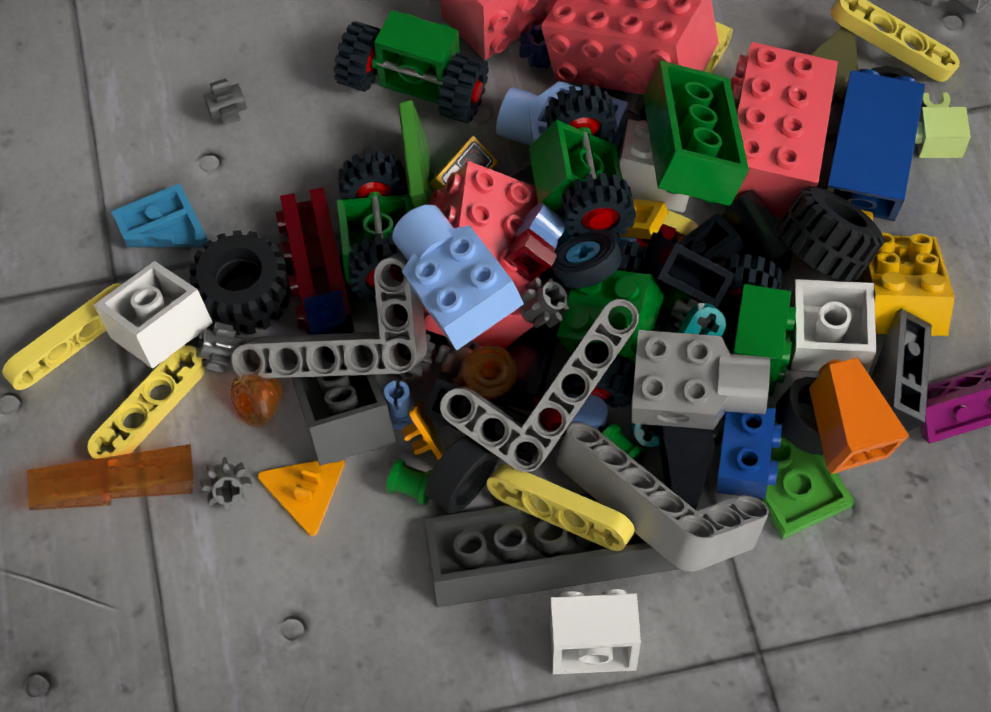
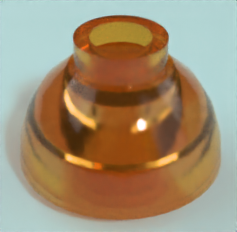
(489, 371)
(256, 398)

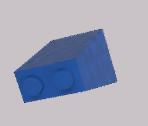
(875, 142)

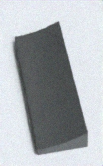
(515, 553)

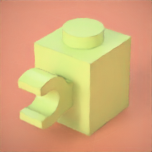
(942, 129)

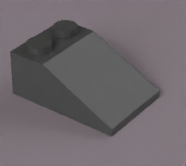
(344, 414)

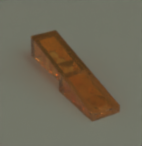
(102, 479)

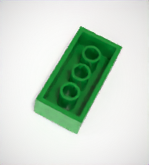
(695, 134)

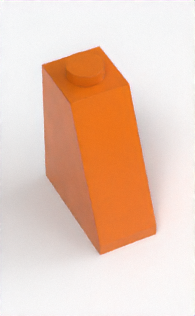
(853, 417)

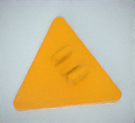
(422, 425)
(304, 490)

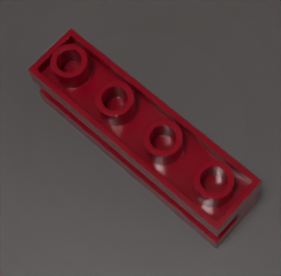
(311, 250)

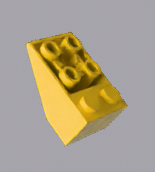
(911, 277)

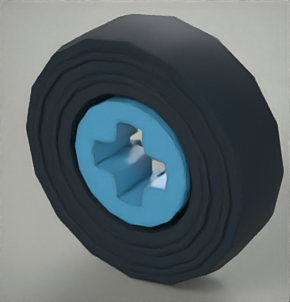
(586, 259)

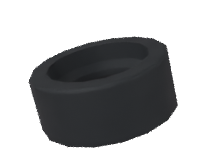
(795, 424)
(460, 474)

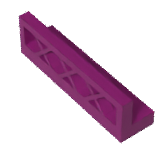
(958, 405)

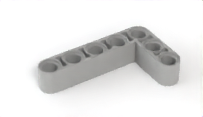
(347, 345)
(554, 397)
(659, 516)

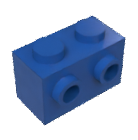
(746, 454)

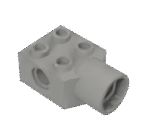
(694, 380)

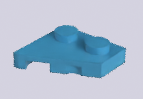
(160, 221)

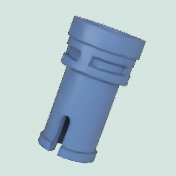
(398, 404)

